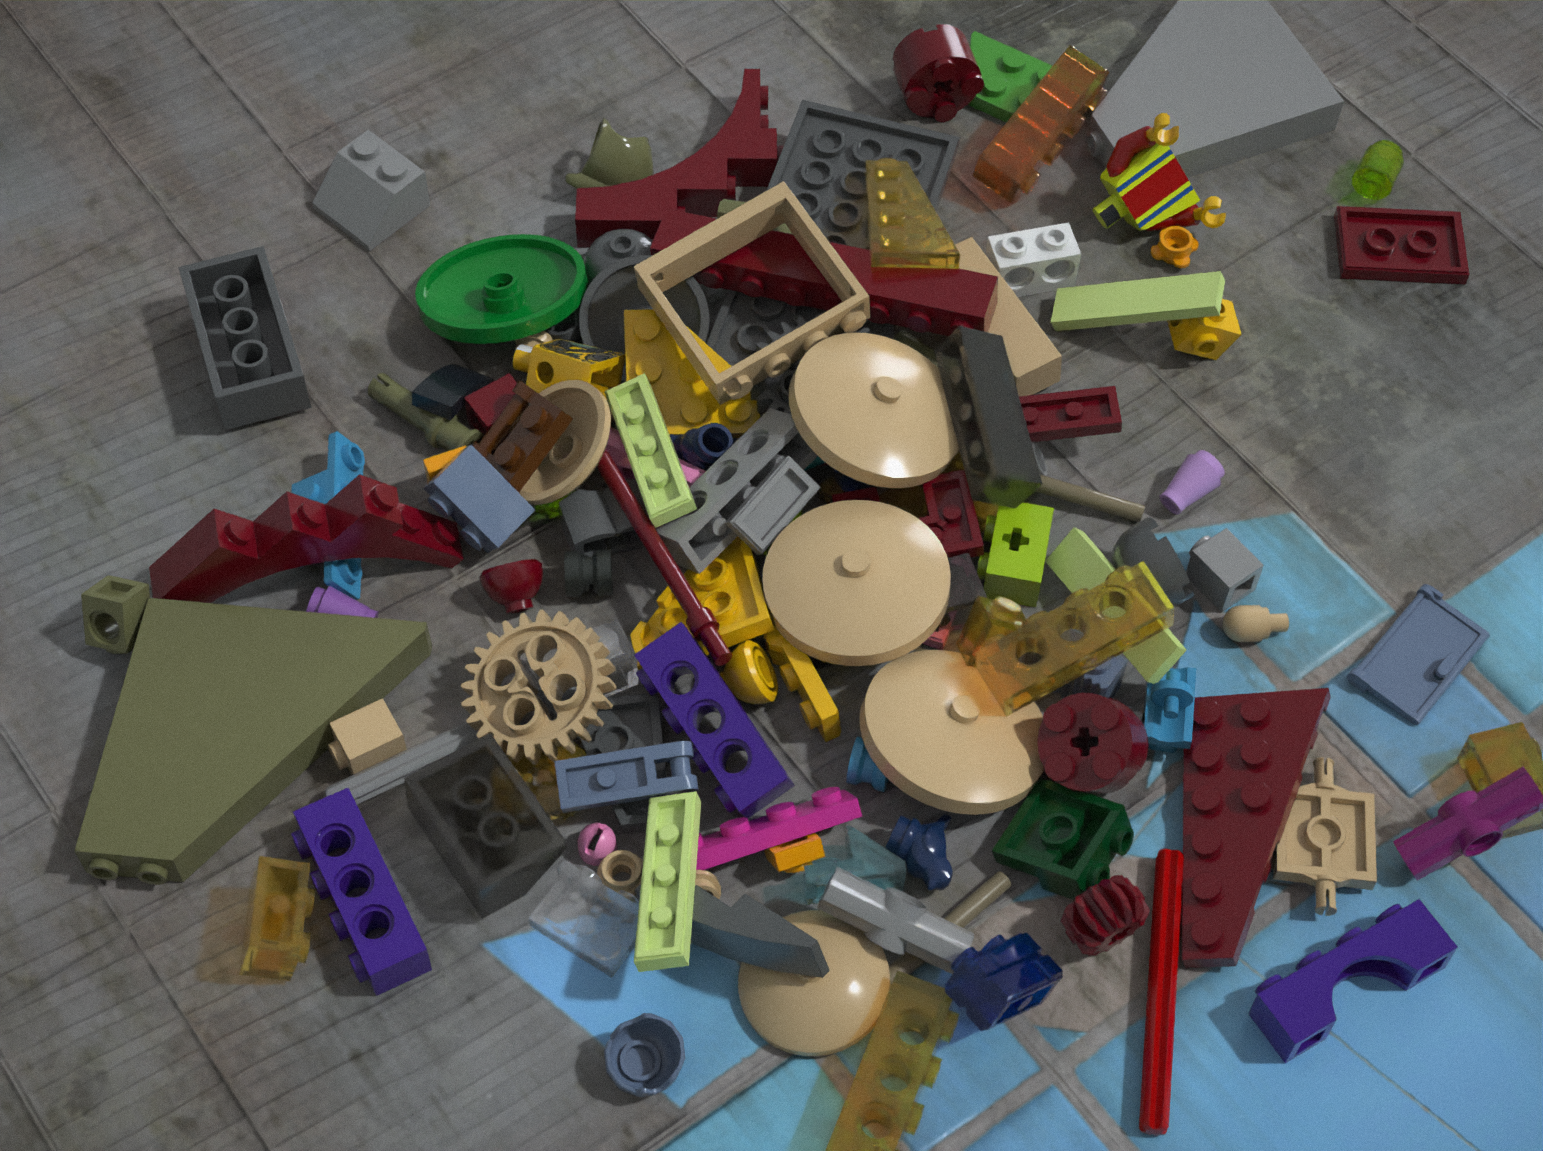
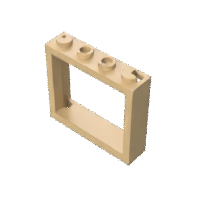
(723, 238)

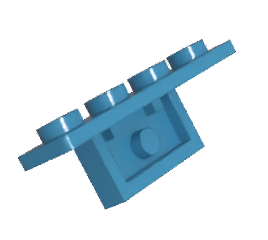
(344, 465)

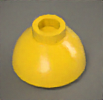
(750, 674)

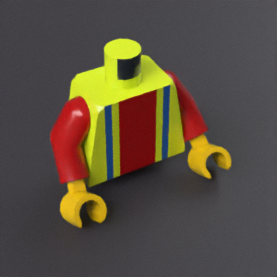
(1150, 185)

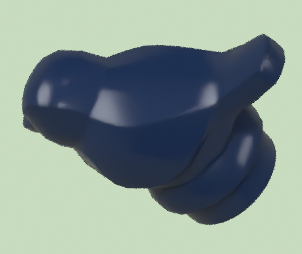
(703, 445)
(923, 850)

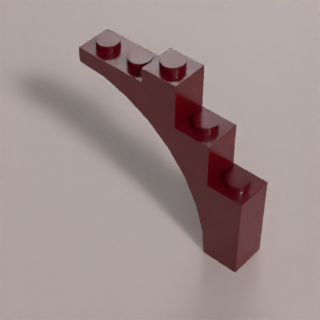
(737, 156)
(297, 532)

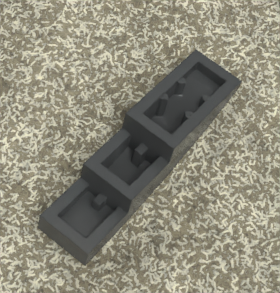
(753, 935)

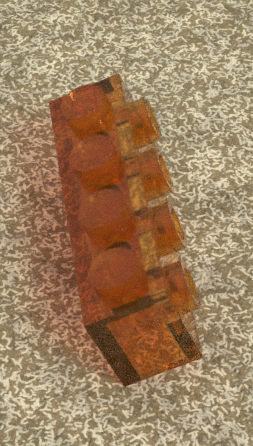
(1040, 125)

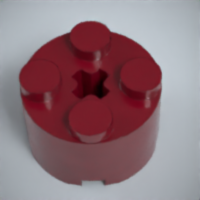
(937, 72)
(1104, 767)

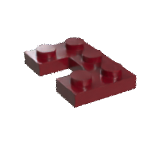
(949, 512)

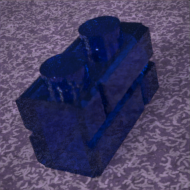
(1002, 979)

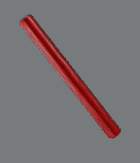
(1161, 993)

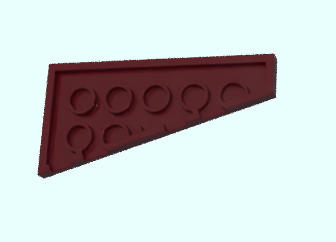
(1235, 809)

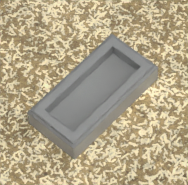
(772, 505)

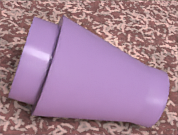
(1194, 479)

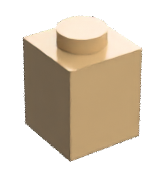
(365, 737)

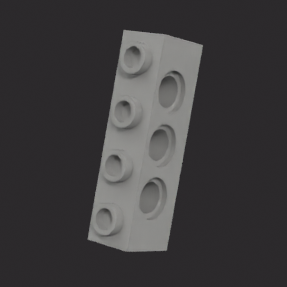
(702, 534)

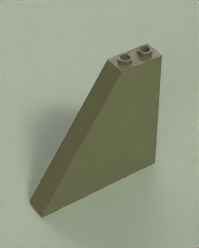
(222, 720)

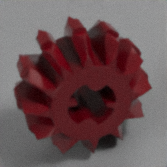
(1105, 915)

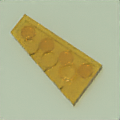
(903, 221)

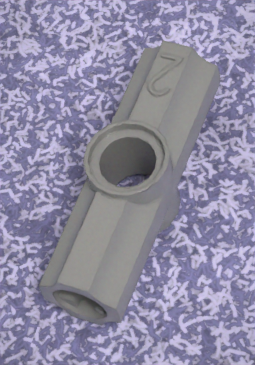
(894, 920)

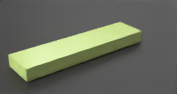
(1138, 301)
(650, 451)
(1083, 565)
(668, 882)

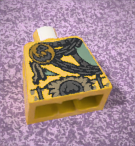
(567, 360)

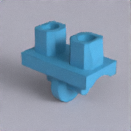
(1170, 710)

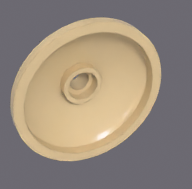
(579, 446)
(818, 1013)

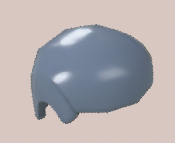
(644, 1055)

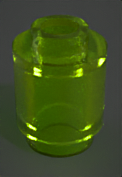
(1378, 170)

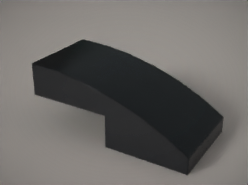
(446, 388)

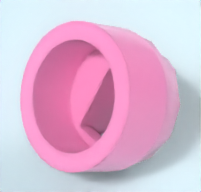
(606, 844)

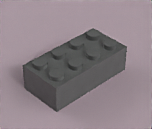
(244, 338)

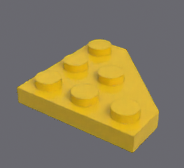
(675, 383)
(728, 588)

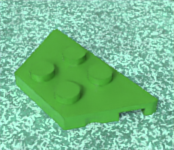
(1006, 74)

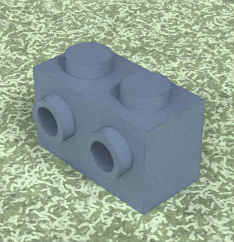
(478, 500)

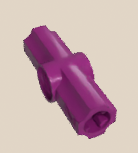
(1470, 823)

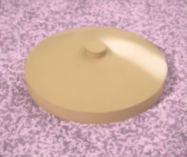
(873, 410)
(856, 582)
(946, 737)

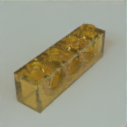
(1062, 661)
(908, 1007)

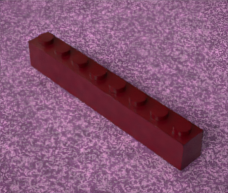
(783, 271)

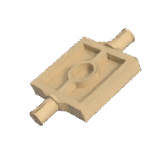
(1328, 839)

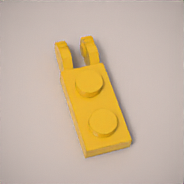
(801, 675)

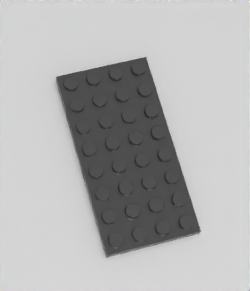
(826, 174)

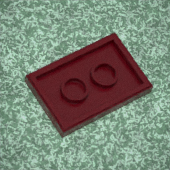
(1401, 245)

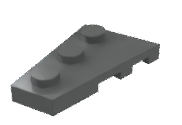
(628, 725)

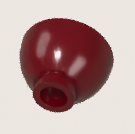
(513, 584)

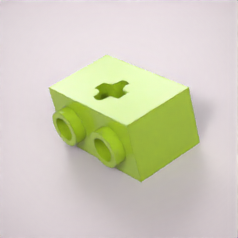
(1016, 552)

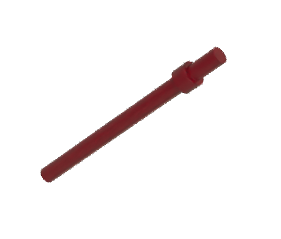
(699, 619)

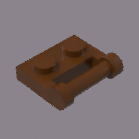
(529, 440)

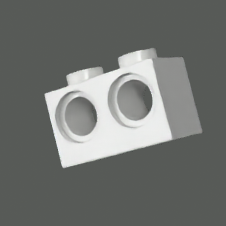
(1036, 258)

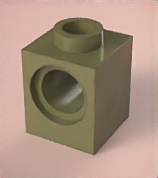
(114, 613)

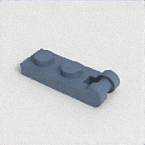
(624, 776)

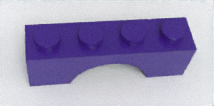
(1400, 948)

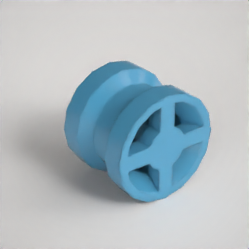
(863, 769)

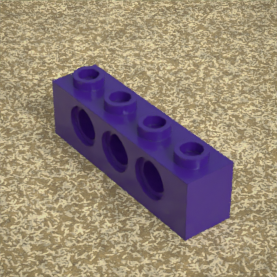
(680, 654)
(339, 824)

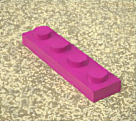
(779, 825)

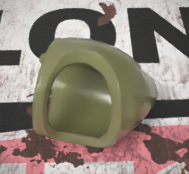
(614, 160)

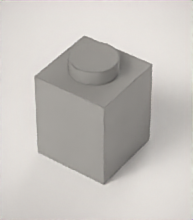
(1223, 569)

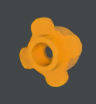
(1175, 246)

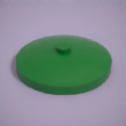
(501, 288)

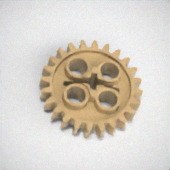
(577, 663)

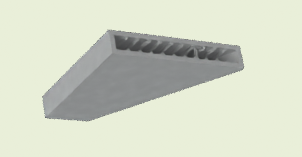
(1228, 82)

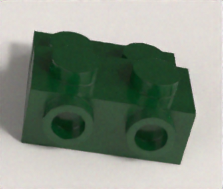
(1065, 838)

